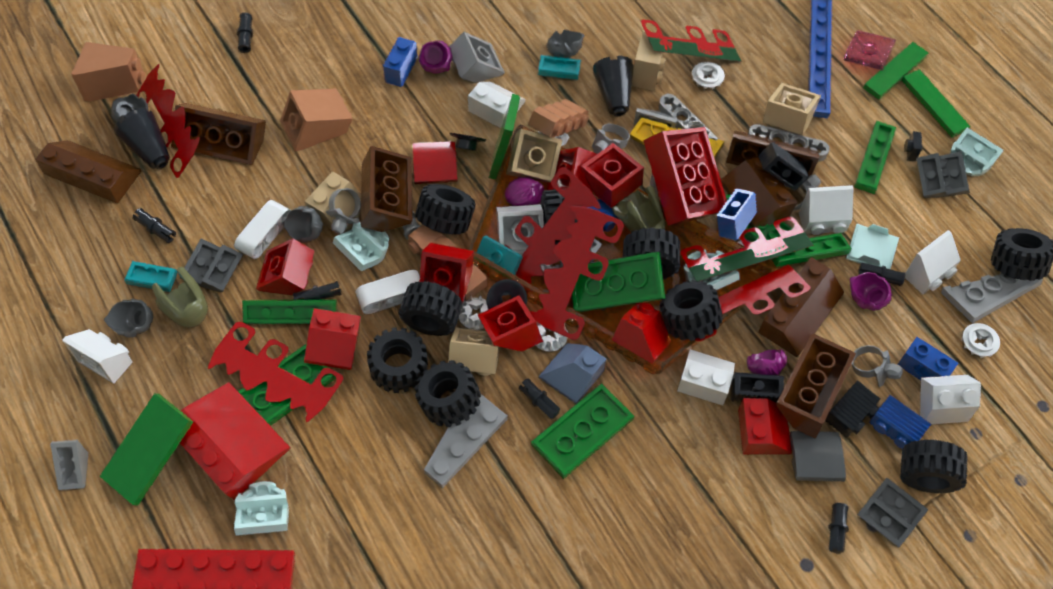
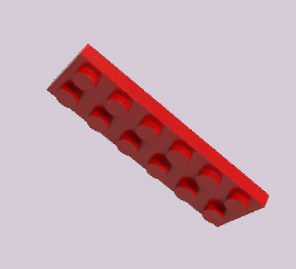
(213, 569)

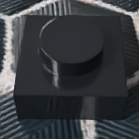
(913, 146)

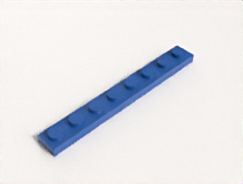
(820, 54)

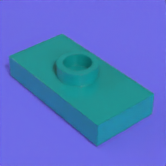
(559, 67)
(499, 254)
(147, 274)

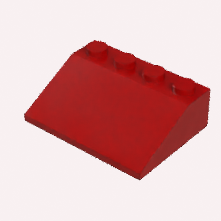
(685, 174)
(231, 440)

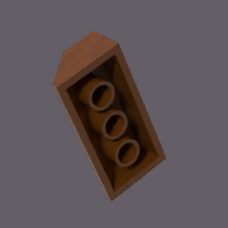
(224, 133)
(748, 146)
(87, 169)
(386, 190)
(796, 318)
(814, 384)

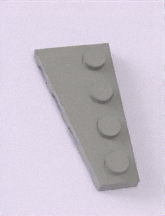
(987, 294)
(463, 441)

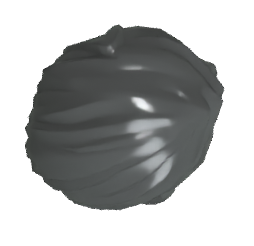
(565, 44)
(127, 104)
(303, 224)
(129, 318)

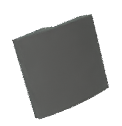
(943, 175)
(212, 265)
(818, 458)
(892, 512)

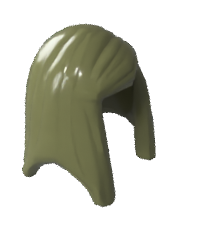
(640, 211)
(183, 305)

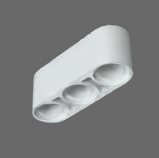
(262, 229)
(385, 292)

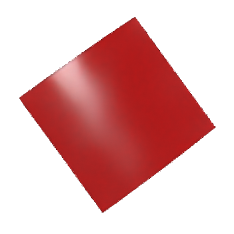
(434, 162)

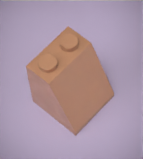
(107, 71)
(314, 117)

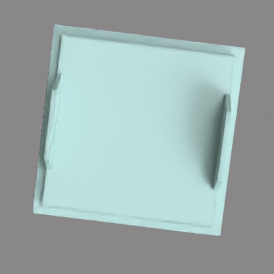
(872, 246)

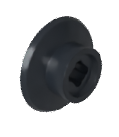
(466, 141)
(505, 287)

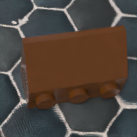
(772, 196)

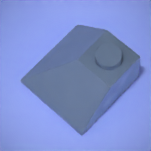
(574, 371)

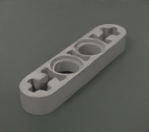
(680, 109)
(791, 138)

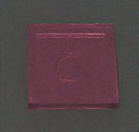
(869, 50)

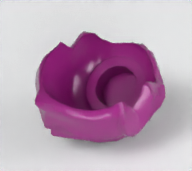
(435, 57)
(524, 192)
(870, 291)
(767, 363)

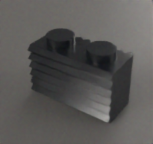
(783, 166)
(756, 386)
(852, 409)

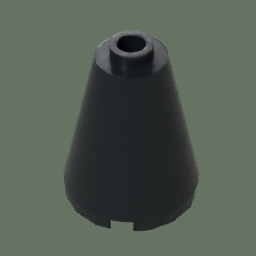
(615, 83)
(143, 137)

